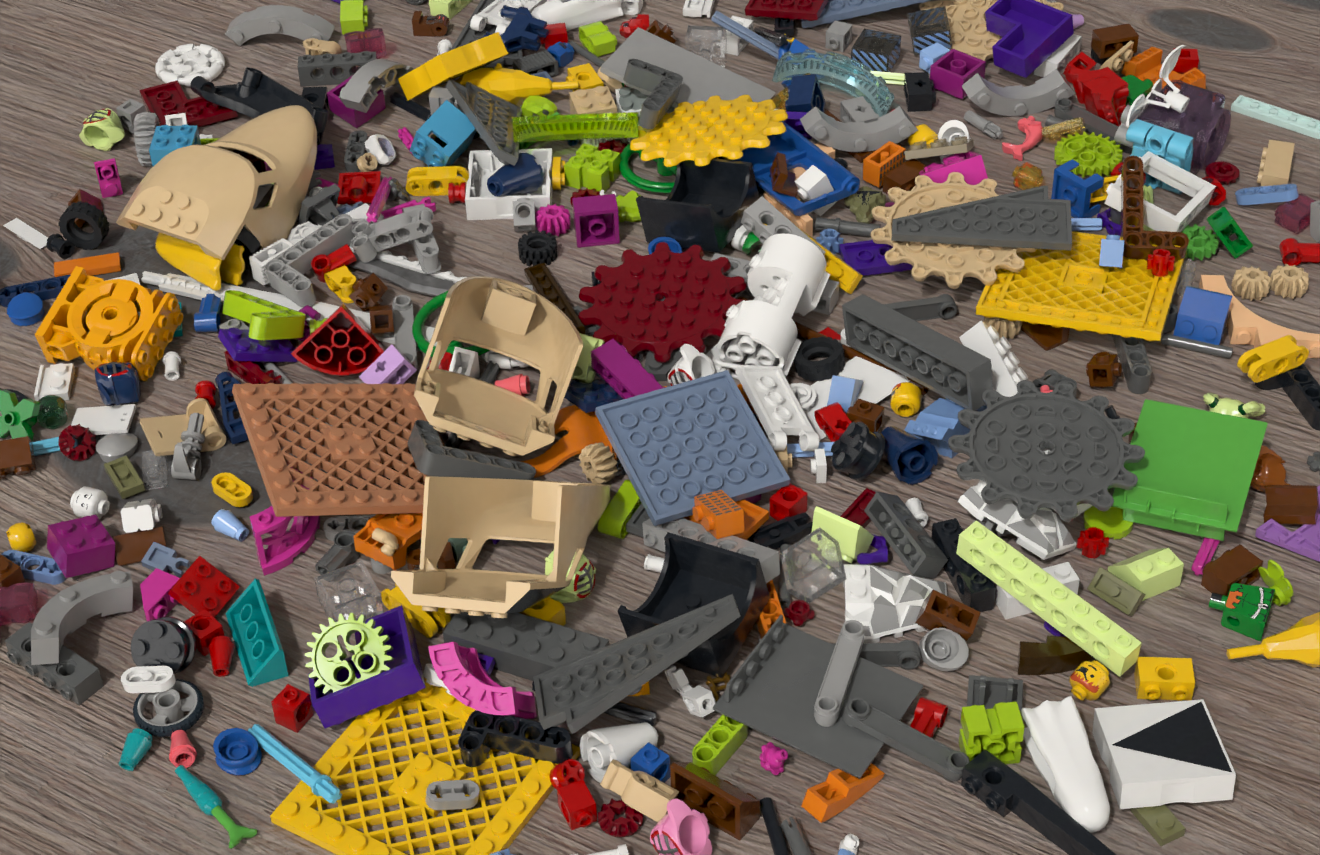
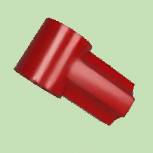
(1294, 252)
(325, 263)
(929, 716)

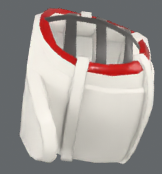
(690, 366)

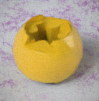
(21, 537)

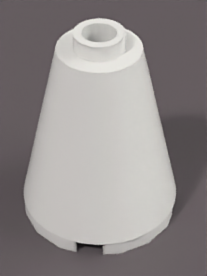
(616, 743)

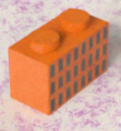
(881, 162)
(718, 514)

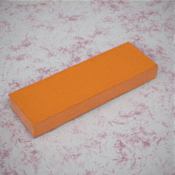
(93, 265)

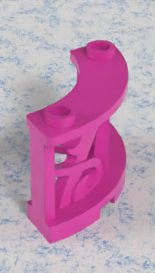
(282, 544)
(472, 686)

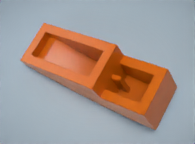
(839, 792)

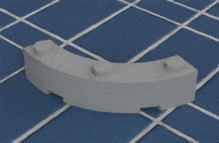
(278, 20)
(370, 78)
(1018, 99)
(858, 135)
(72, 607)

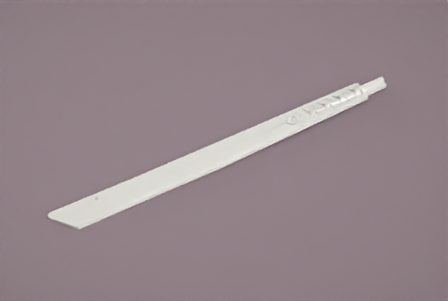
(191, 288)

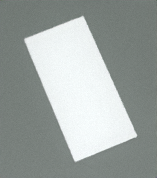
(876, 386)

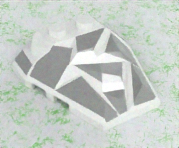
(1041, 534)
(885, 599)

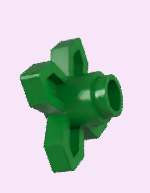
(17, 416)

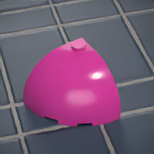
(968, 164)

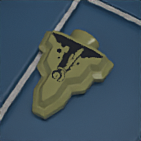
(863, 202)

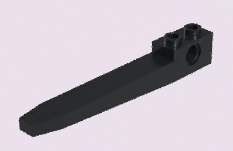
(1009, 792)

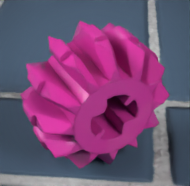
(553, 219)

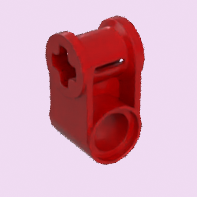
(832, 421)

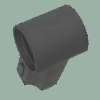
(339, 554)

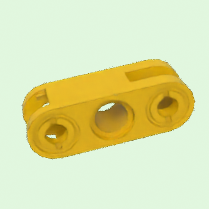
(434, 180)
(1272, 358)
(422, 621)

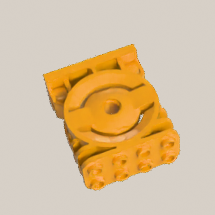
(113, 323)

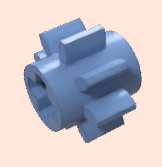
(830, 239)

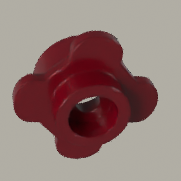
(799, 612)

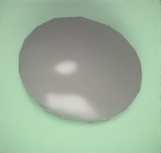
(116, 446)
(943, 649)

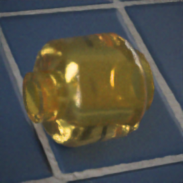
(1027, 176)

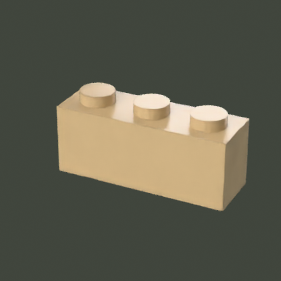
(1275, 163)

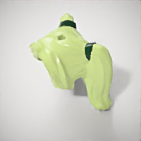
(1233, 406)

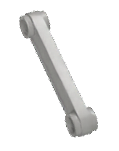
(403, 322)
(839, 673)

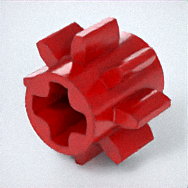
(1160, 262)
(1092, 542)

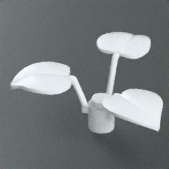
(1172, 99)

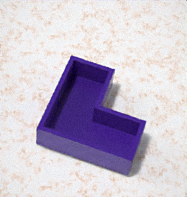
(1028, 33)
(382, 689)

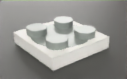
(629, 98)

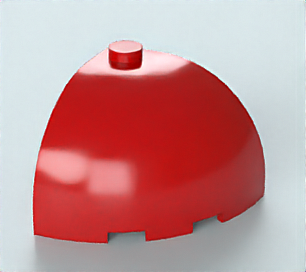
(339, 345)

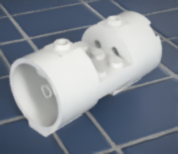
(785, 281)

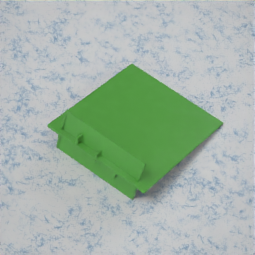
(1192, 469)

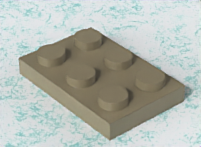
(939, 147)

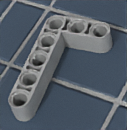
(287, 269)

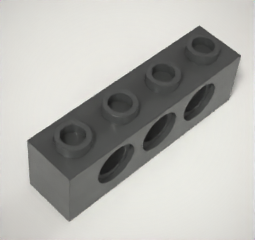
(328, 62)
(905, 535)
(72, 676)

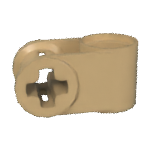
(320, 47)

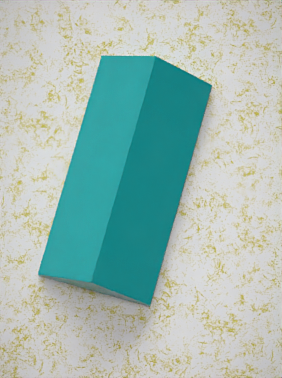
(256, 637)

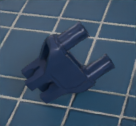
(522, 30)

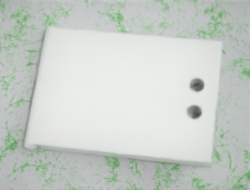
(105, 418)

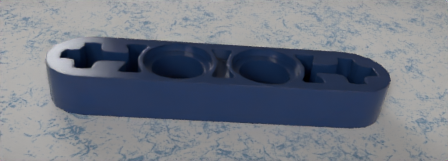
(40, 287)

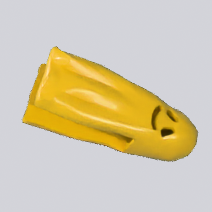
(198, 265)

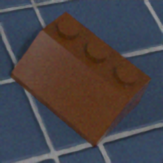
(716, 798)

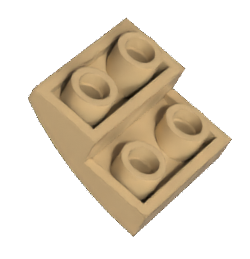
(1116, 61)

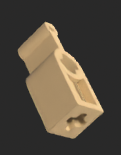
(639, 790)

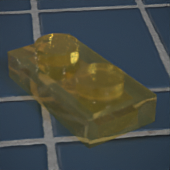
(1072, 126)

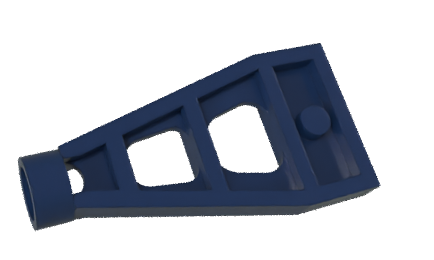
(233, 427)

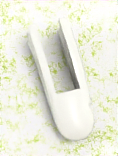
(577, 12)
(1065, 761)

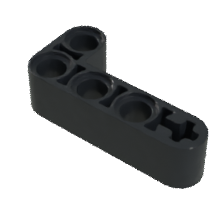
(1302, 391)
(514, 736)

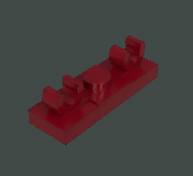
(251, 372)

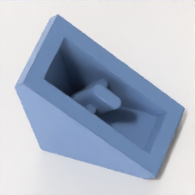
(844, 391)

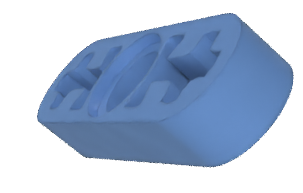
(1267, 194)
(47, 572)

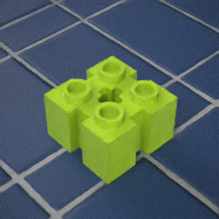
(592, 168)
(993, 729)

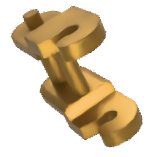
(711, 682)

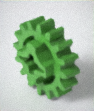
(1201, 242)

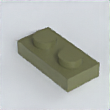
(124, 477)
(1116, 591)
(1159, 823)

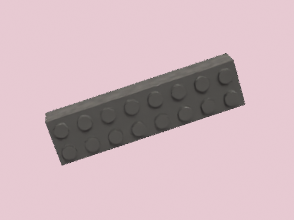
(917, 351)

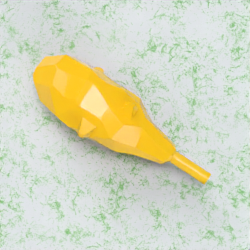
(513, 84)
(1296, 643)

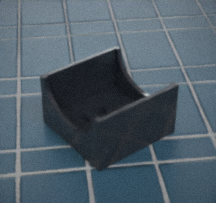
(703, 204)
(693, 578)

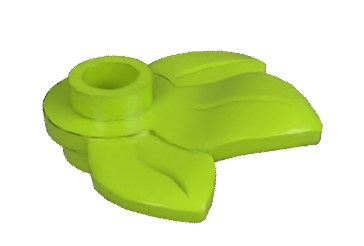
(1275, 579)

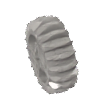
(144, 130)

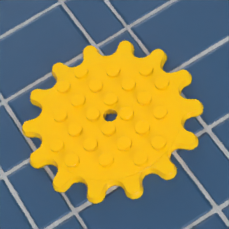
(710, 130)

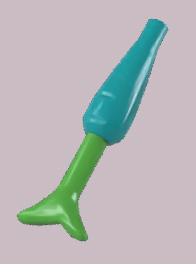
(211, 804)

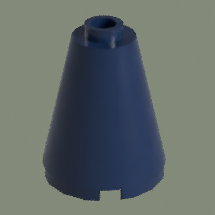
(517, 179)
(909, 455)

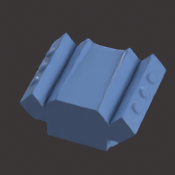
(938, 424)

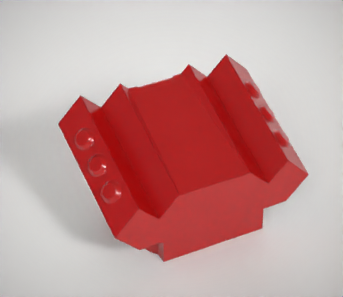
(1101, 92)

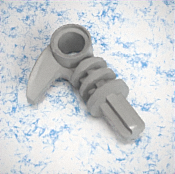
(186, 457)

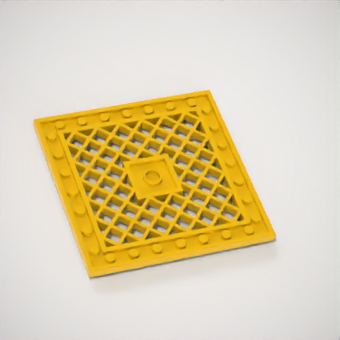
(1071, 279)
(298, 809)

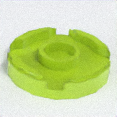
(1109, 521)

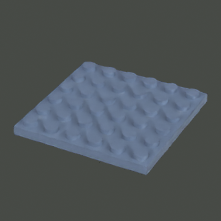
(691, 444)

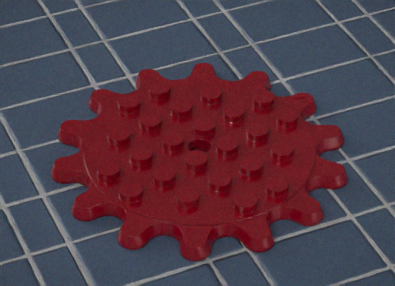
(693, 304)

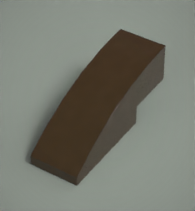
(1053, 657)

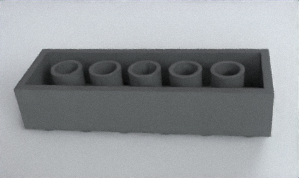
(521, 642)

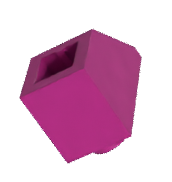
(108, 178)
(155, 595)

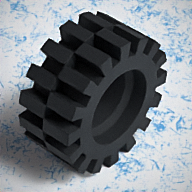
(537, 248)

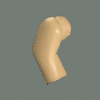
(389, 540)

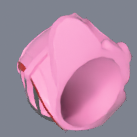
(681, 831)

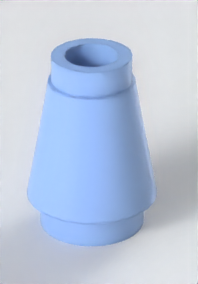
(228, 524)

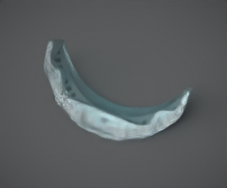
(837, 72)

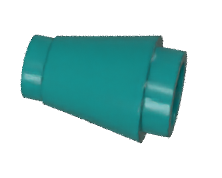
(135, 747)

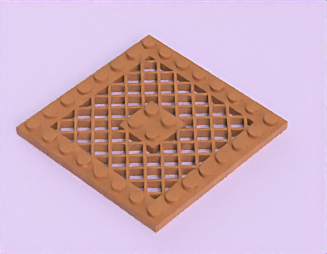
(343, 447)

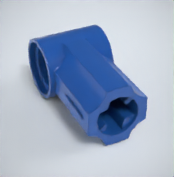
(209, 314)

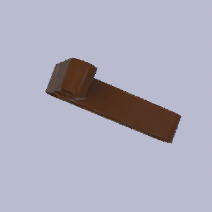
(1134, 216)

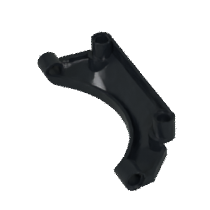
(257, 96)

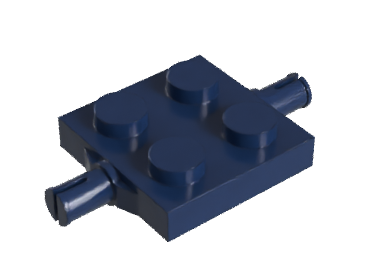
(591, 395)

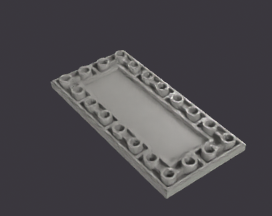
(699, 75)

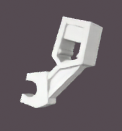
(697, 699)

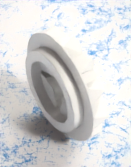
(806, 394)

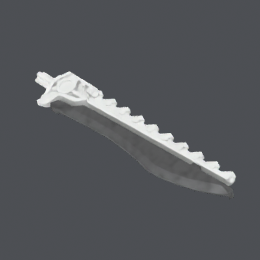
(392, 268)

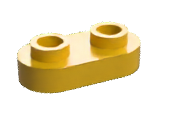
(558, 173)
(232, 489)

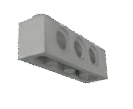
(762, 213)

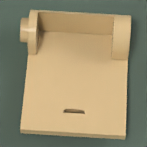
(166, 431)

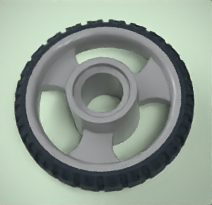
(170, 709)

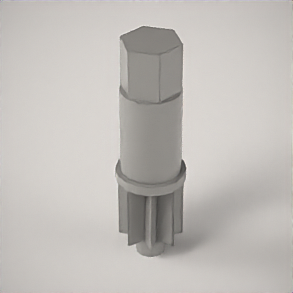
(987, 127)

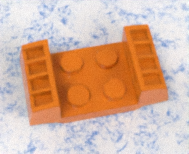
(1148, 66)
(406, 528)

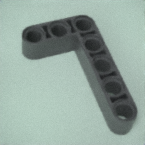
(663, 87)
(1135, 359)
(442, 461)

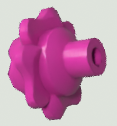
(773, 758)

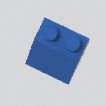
(1203, 315)

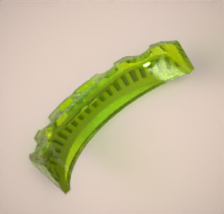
(575, 127)

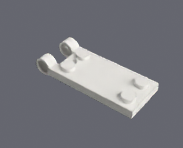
(492, 16)
(776, 406)

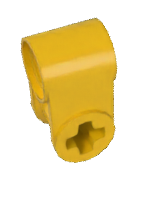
(341, 282)

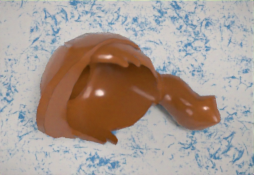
(1268, 470)

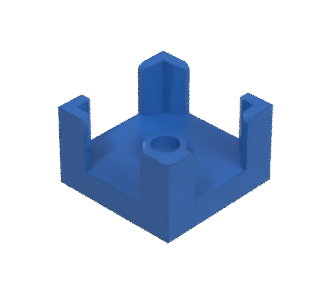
(1072, 187)

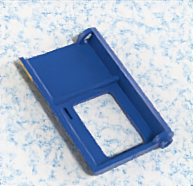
(804, 154)

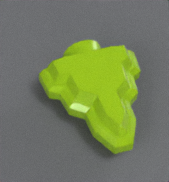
(628, 207)

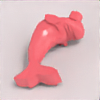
(1033, 137)

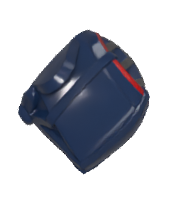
(117, 383)

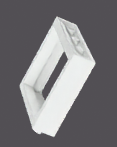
(1176, 177)

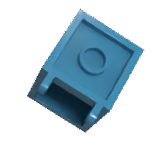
(452, 128)
(170, 138)

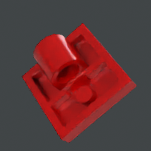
(358, 186)
(203, 588)

